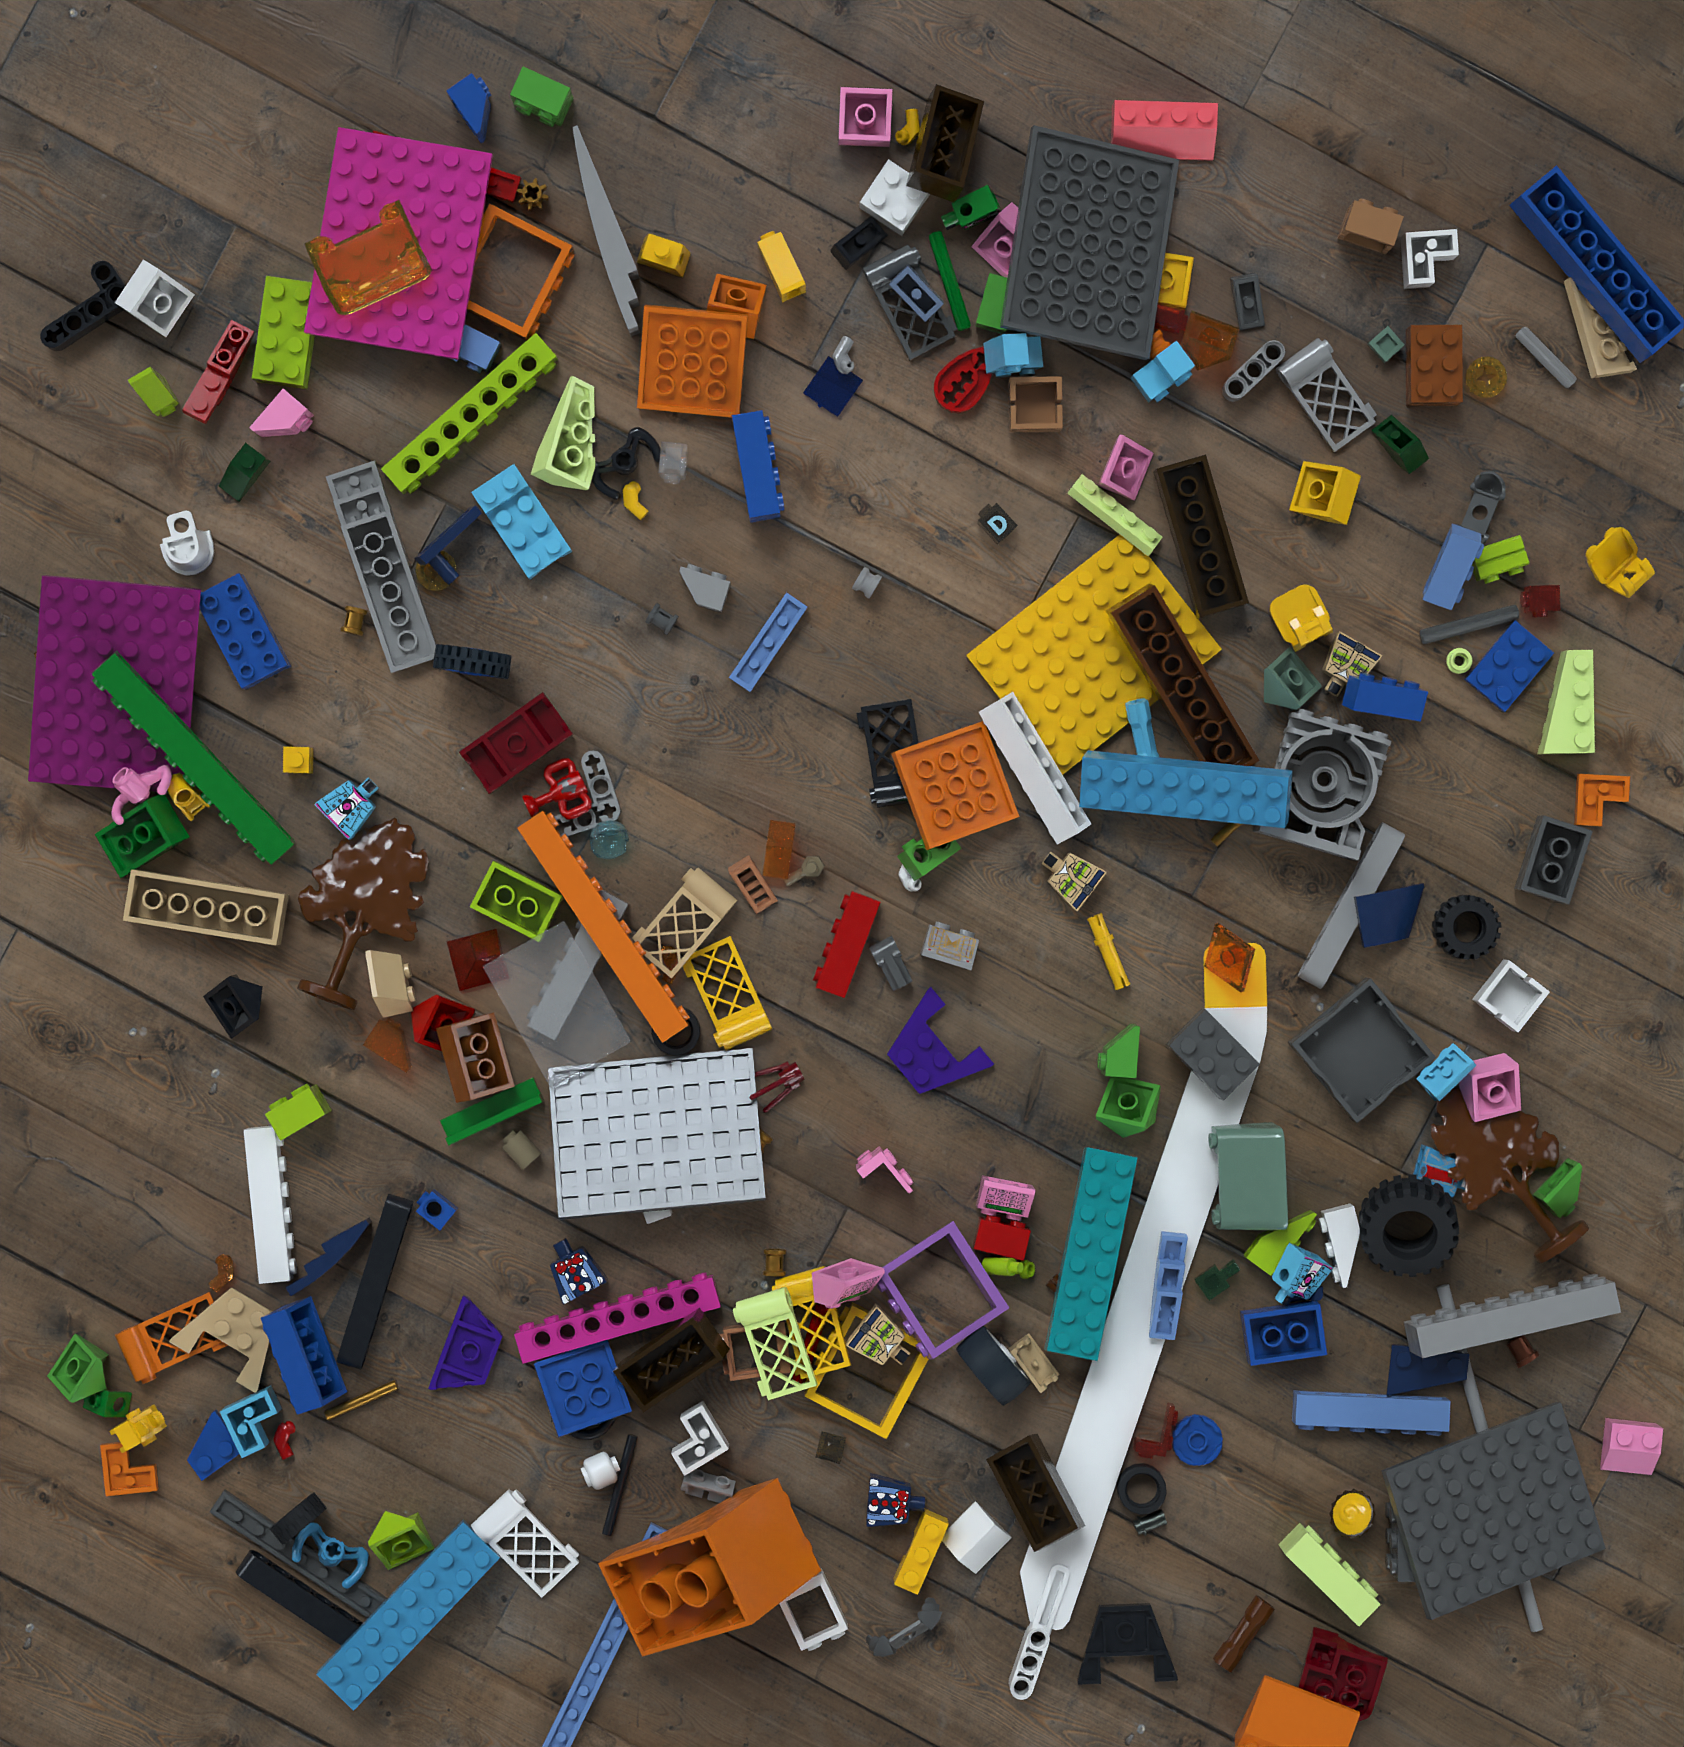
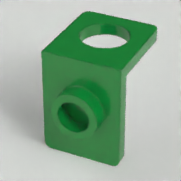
(103, 1401)

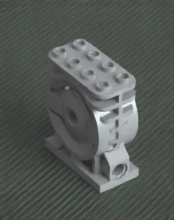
(1366, 756)

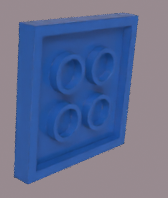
(582, 1388)

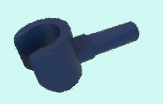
(1317, 1295)

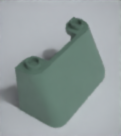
(1250, 1177)

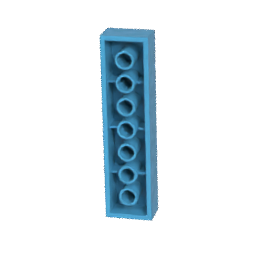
(1186, 789)
(408, 1615)

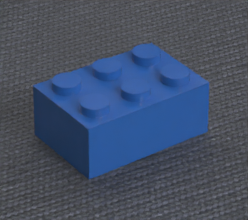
(1283, 1332)

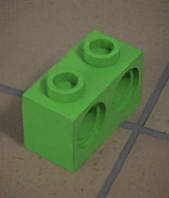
(930, 858)

